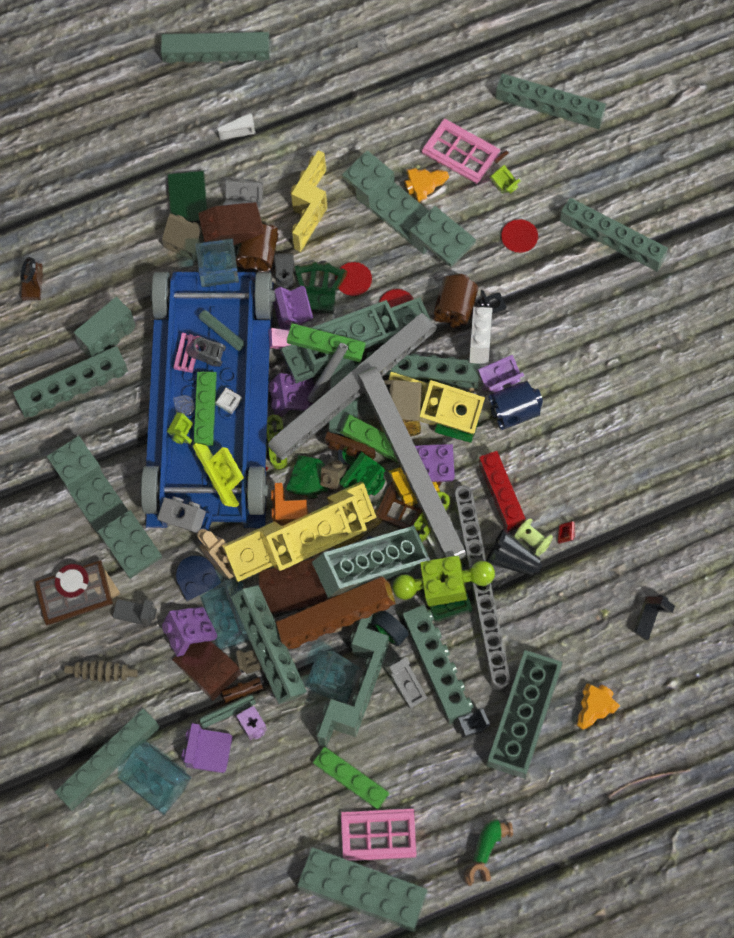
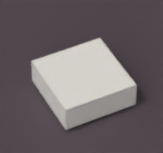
(228, 401)

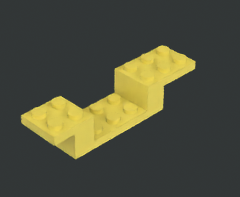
(303, 537)

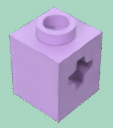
(248, 716)

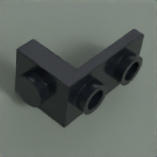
(649, 612)

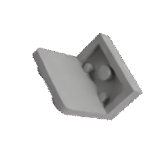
(244, 192)

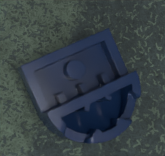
(196, 576)

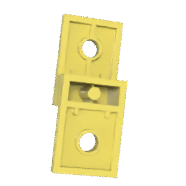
(309, 200)
(440, 405)

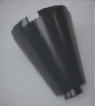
(513, 555)

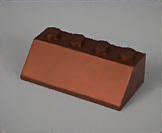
(292, 587)

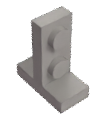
(406, 681)

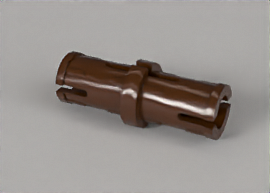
(242, 689)

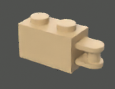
(215, 553)

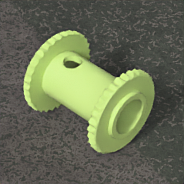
(534, 538)

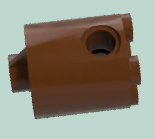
(258, 252)
(455, 300)

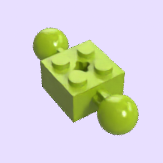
(434, 572)

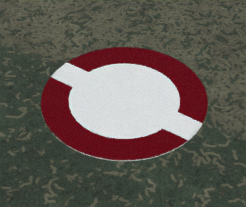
(71, 580)

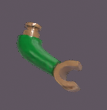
(489, 835)

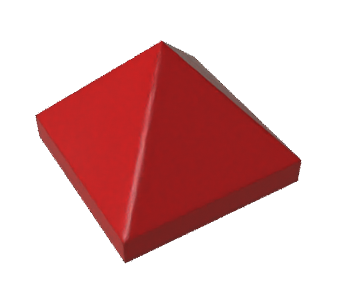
(566, 532)

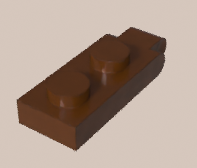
(351, 447)

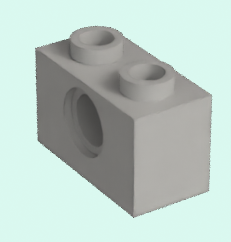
(171, 512)

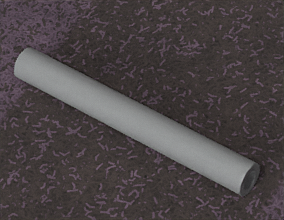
(327, 373)

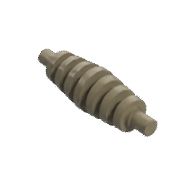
(100, 671)

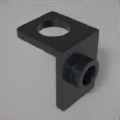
(484, 301)

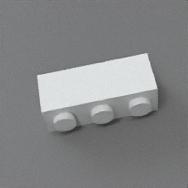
(480, 335)

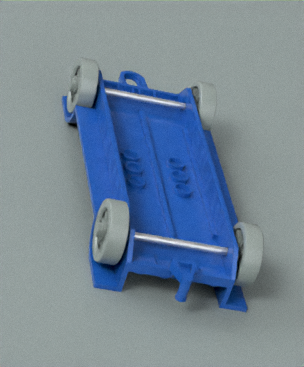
(174, 467)

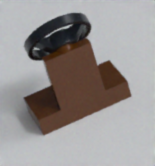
(31, 278)

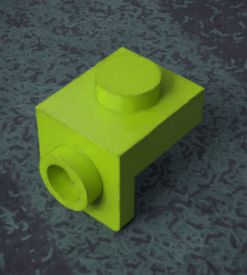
(504, 180)
(179, 429)

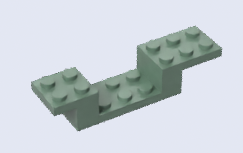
(404, 214)
(370, 325)
(103, 507)
(348, 718)

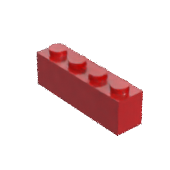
(501, 491)

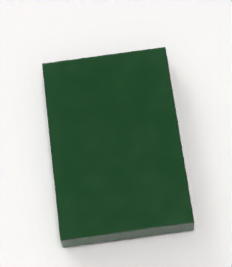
(187, 194)

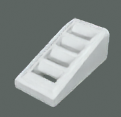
(237, 128)

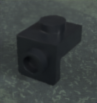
(472, 723)

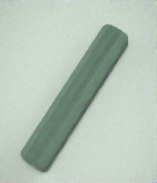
(221, 330)
(227, 711)

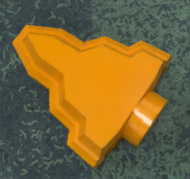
(424, 182)
(596, 705)

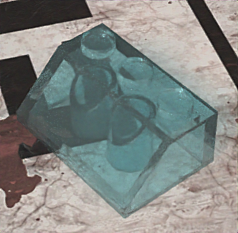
(224, 614)
(154, 777)

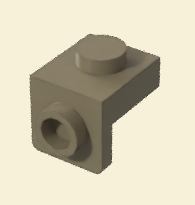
(332, 473)
(248, 661)

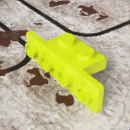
(222, 472)

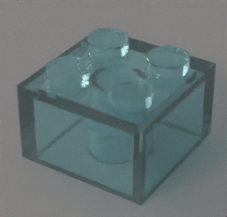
(217, 262)

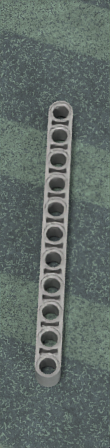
(350, 387)
(411, 463)
(481, 596)

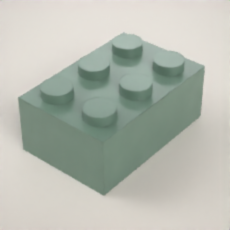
(105, 328)

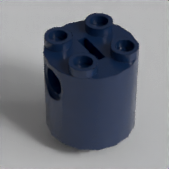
(515, 405)

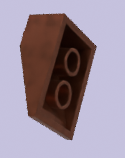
(231, 222)
(208, 668)

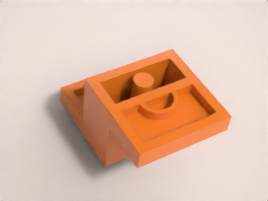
(286, 511)

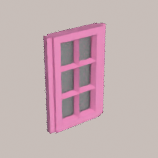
(460, 151)
(378, 835)

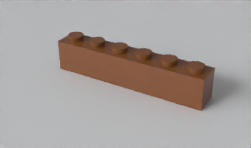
(336, 613)

